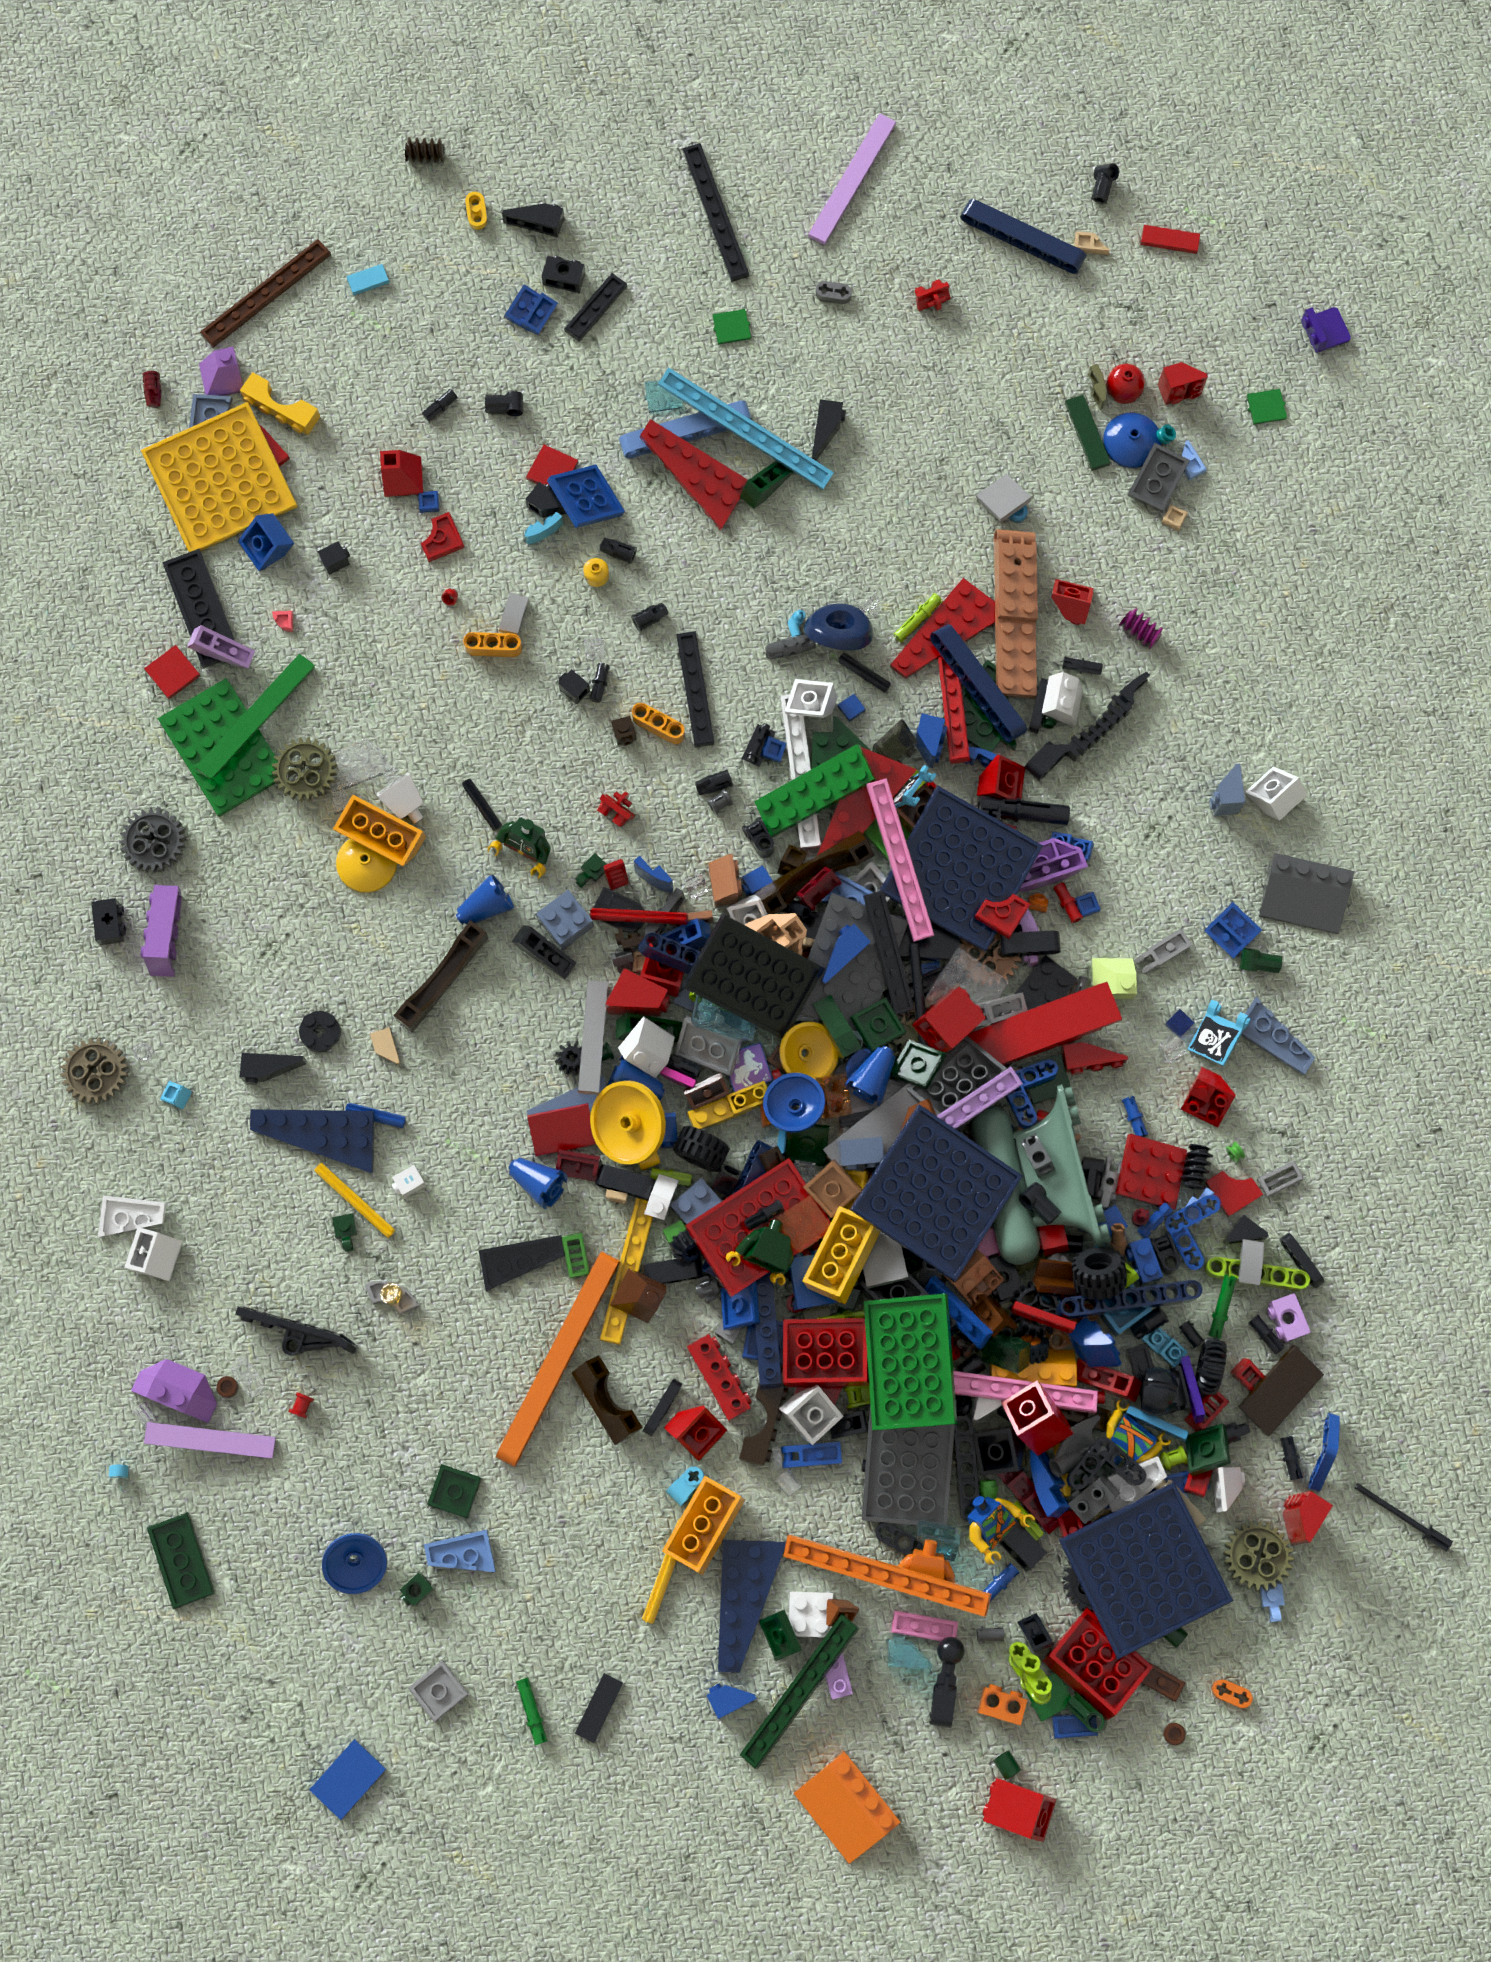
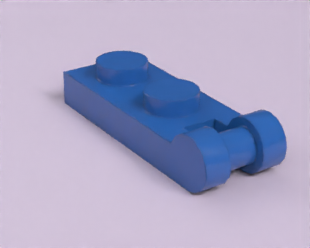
(812, 1455)

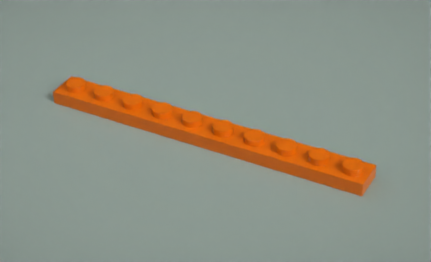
(887, 1575)

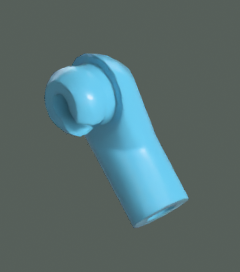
(795, 622)

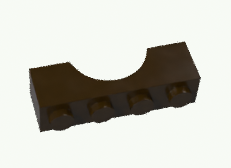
(592, 1380)
(756, 1448)

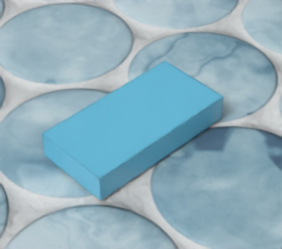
(367, 279)

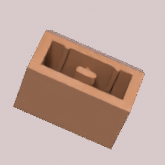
(723, 880)
(976, 1278)

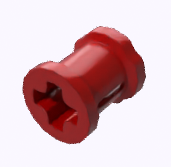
(301, 1405)

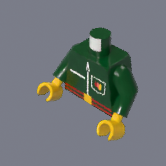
(525, 839)
(766, 1249)

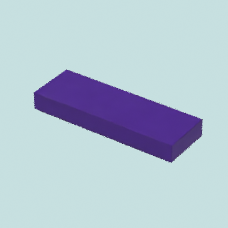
(1195, 1399)

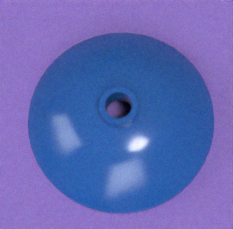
(1128, 449)
(788, 1092)
(356, 1574)

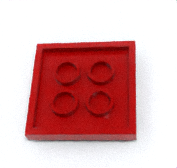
(1151, 1171)

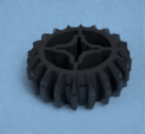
(1035, 1327)
(1211, 1366)

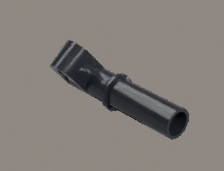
(1024, 810)

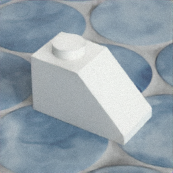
(661, 1197)

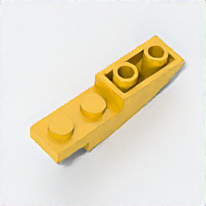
(728, 1107)

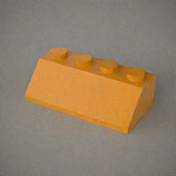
(379, 831)
(1057, 1370)
(703, 1525)

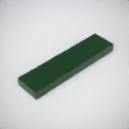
(1087, 432)

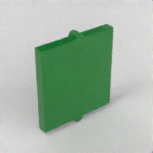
(731, 326)
(1266, 406)
(1058, 1701)

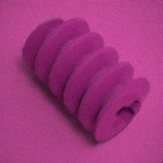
(1142, 627)

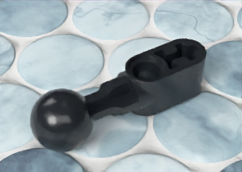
(950, 1652)

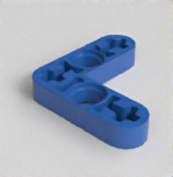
(1020, 1091)
(1184, 1229)
(1328, 1453)

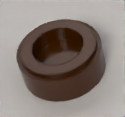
(227, 1387)
(1174, 1733)

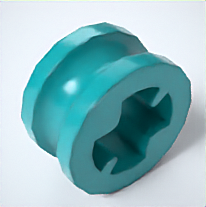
(1166, 434)

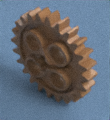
(1002, 965)

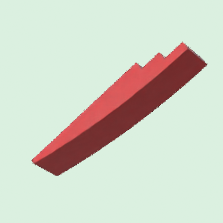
(1049, 1025)

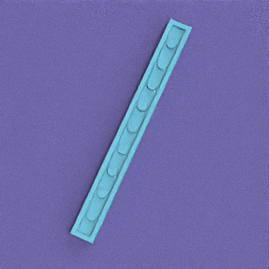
(745, 428)

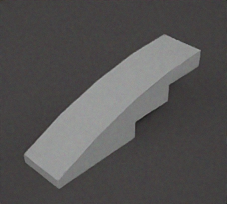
(1002, 1008)

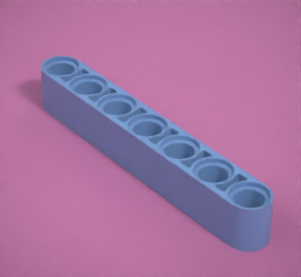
(688, 428)

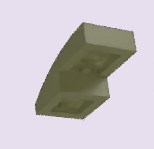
(1099, 389)

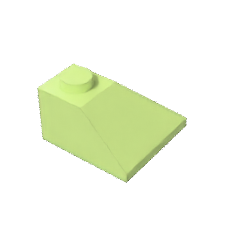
(1119, 975)

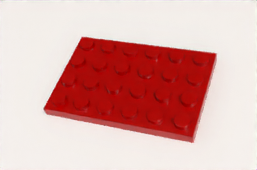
(723, 1225)

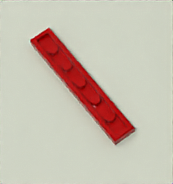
(954, 714)

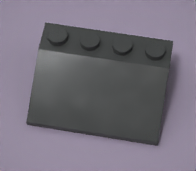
(1306, 893)
(960, 1074)

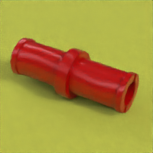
(1067, 902)

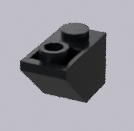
(544, 501)

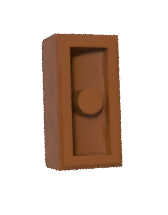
(836, 1607)

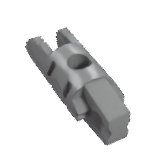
(1106, 1191)

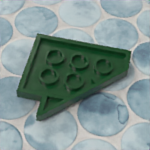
(979, 728)
(829, 744)

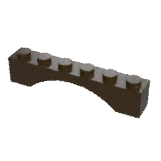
(845, 854)
(460, 954)

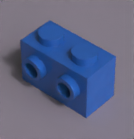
(1144, 1261)

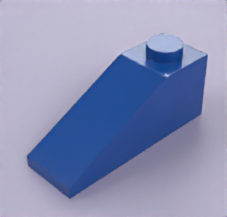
(692, 934)
(845, 949)

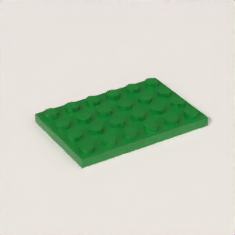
(199, 726)
(910, 1362)

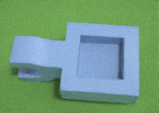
(1193, 1213)
(1273, 1599)

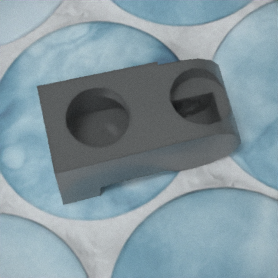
(1037, 1155)

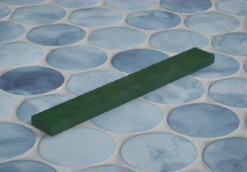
(799, 1691)

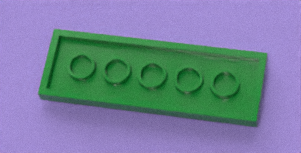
(815, 790)

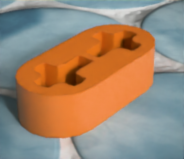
(1229, 1698)

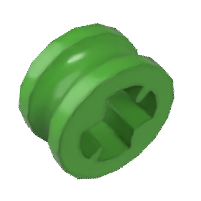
(1235, 1152)

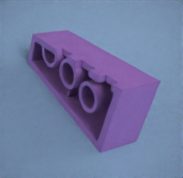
(162, 930)

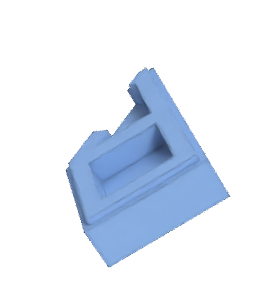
(1195, 464)

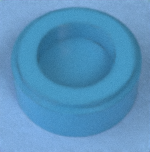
(1020, 515)

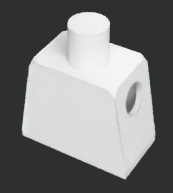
(402, 798)

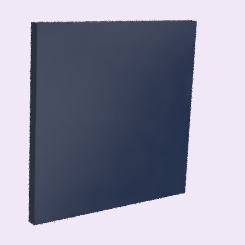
(961, 862)
(936, 1192)
(1145, 1570)

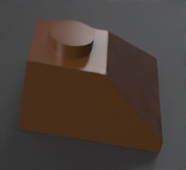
(639, 1295)

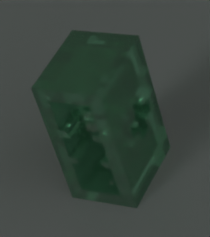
(1007, 1352)

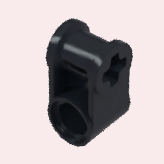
(757, 835)
(1165, 1251)

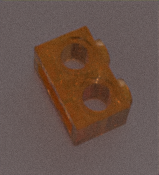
(838, 1094)

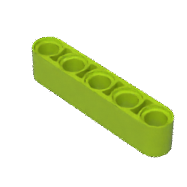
(1267, 1274)

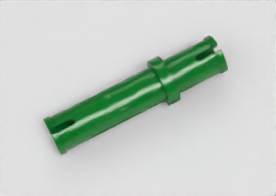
(1222, 1307)
(531, 1710)

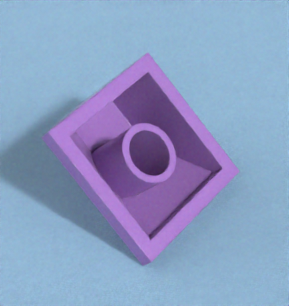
(221, 373)

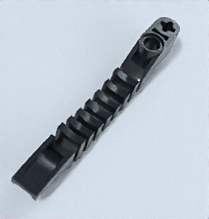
(1052, 754)

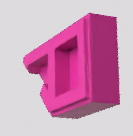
(677, 1078)

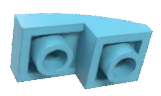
(538, 532)
(1165, 1346)

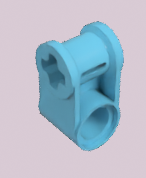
(683, 1488)

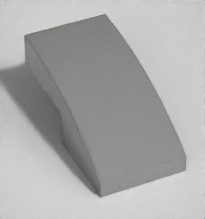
(513, 614)
(1251, 1262)

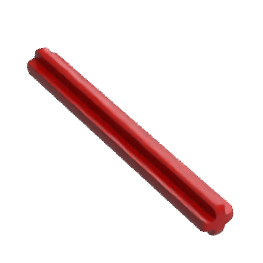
(639, 916)

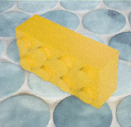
(841, 1256)

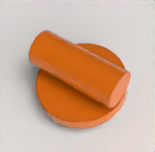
(1038, 902)

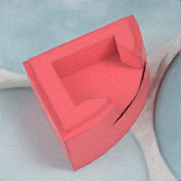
(284, 619)

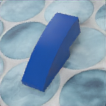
(1048, 1486)

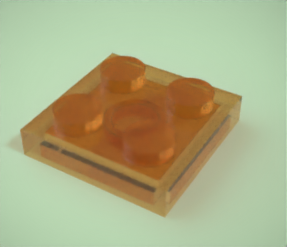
(804, 1224)

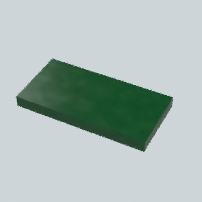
(180, 1560)

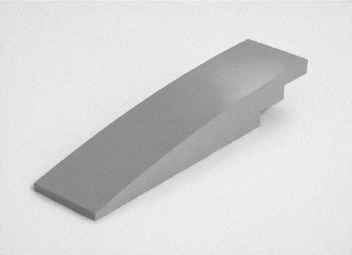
(882, 1122)

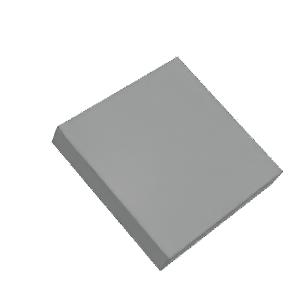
(1003, 498)
(438, 1691)

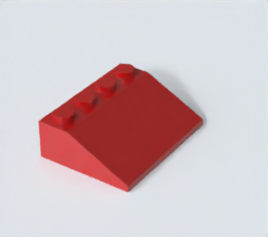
(825, 1352)
(1091, 1668)

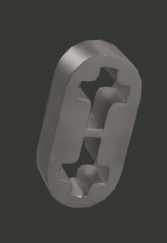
(833, 292)

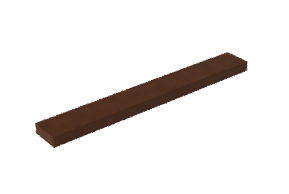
(265, 293)

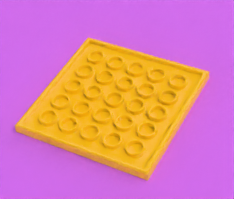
(218, 477)

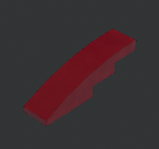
(1025, 1493)

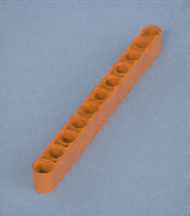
(557, 1359)

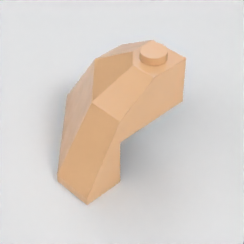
(782, 928)

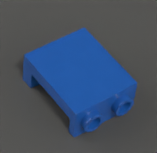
(803, 1296)

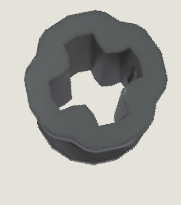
(719, 802)

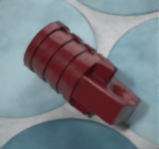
(152, 388)

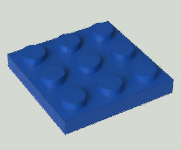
(585, 496)

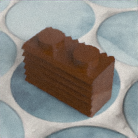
(706, 1091)

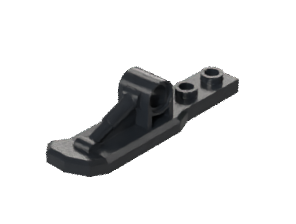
(306, 1335)

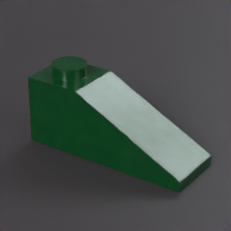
(764, 484)
(628, 1021)
(836, 1027)

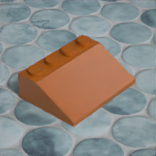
(846, 1807)

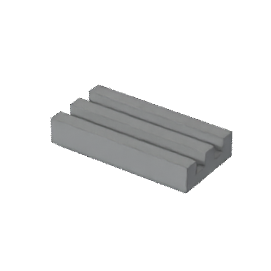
(1264, 1186)

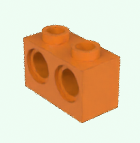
(1001, 1711)

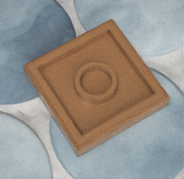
(832, 1188)

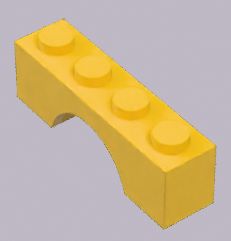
(299, 416)

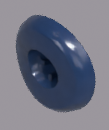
(839, 627)

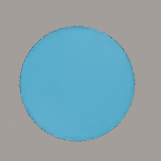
(118, 1471)

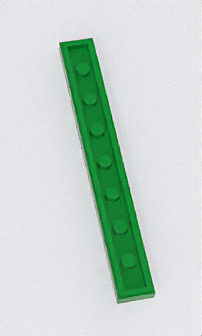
(255, 717)

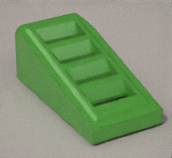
(581, 1272)

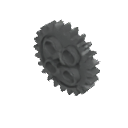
(157, 823)

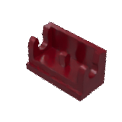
(818, 888)
(578, 1165)

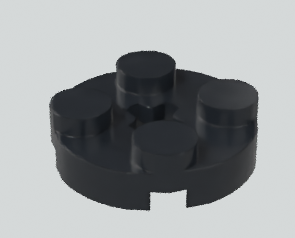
(311, 1023)

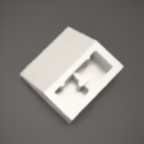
(153, 1254)

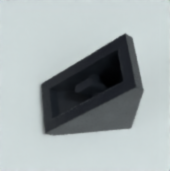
(1246, 1230)
(1035, 1633)

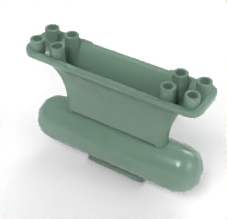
(1065, 1186)

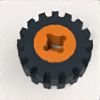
(1039, 1346)

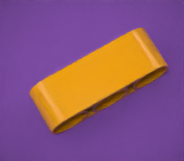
(485, 639)
(653, 715)

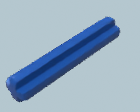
(380, 1116)

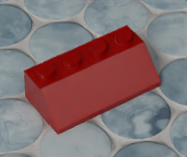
(1304, 1516)

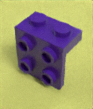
(1325, 328)

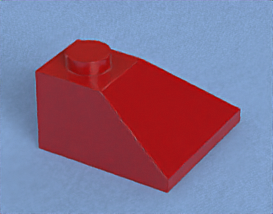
(1072, 600)
(1001, 779)
(663, 975)
(695, 1430)

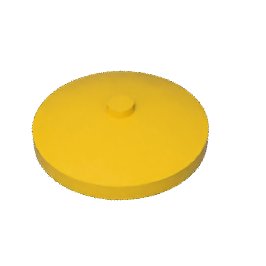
(627, 1122)

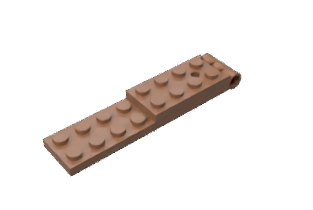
(1015, 612)

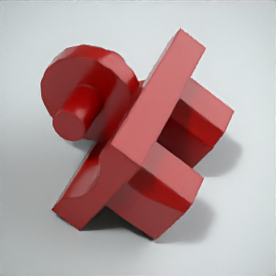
(933, 296)
(608, 803)

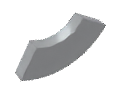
(406, 1303)

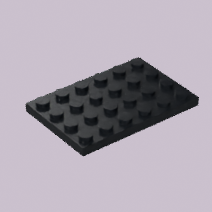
(753, 976)

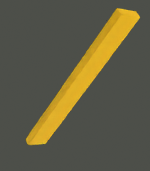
(630, 1258)

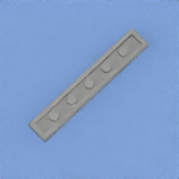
(593, 1037)

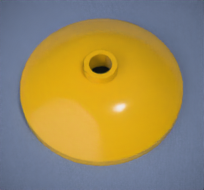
(360, 875)
(820, 1053)

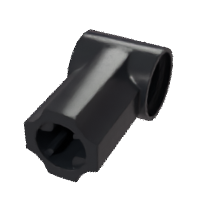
(1104, 176)
(510, 403)
(1093, 1172)
(1036, 1199)

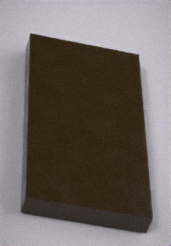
(1280, 1390)

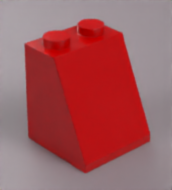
(637, 996)
(949, 1020)
(1037, 1418)
(1019, 1809)

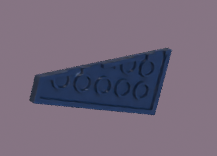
(330, 1133)
(745, 1584)

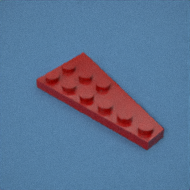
(701, 476)
(964, 609)
(856, 810)

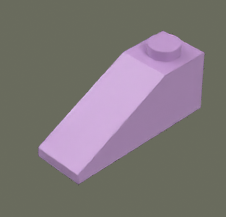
(220, 647)

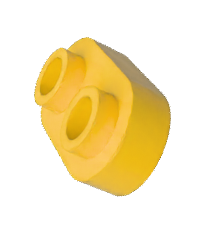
(476, 212)

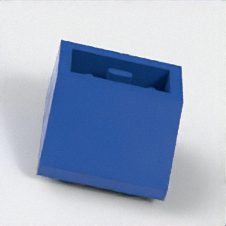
(930, 736)
(1093, 1345)

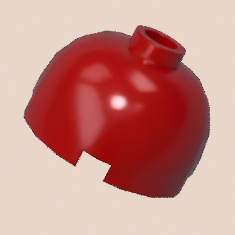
(1125, 383)

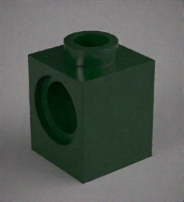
(426, 1589)

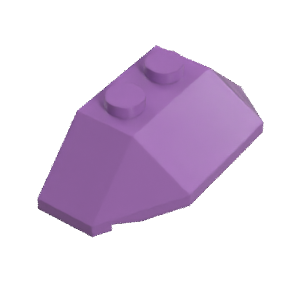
(1053, 864)
(177, 1388)

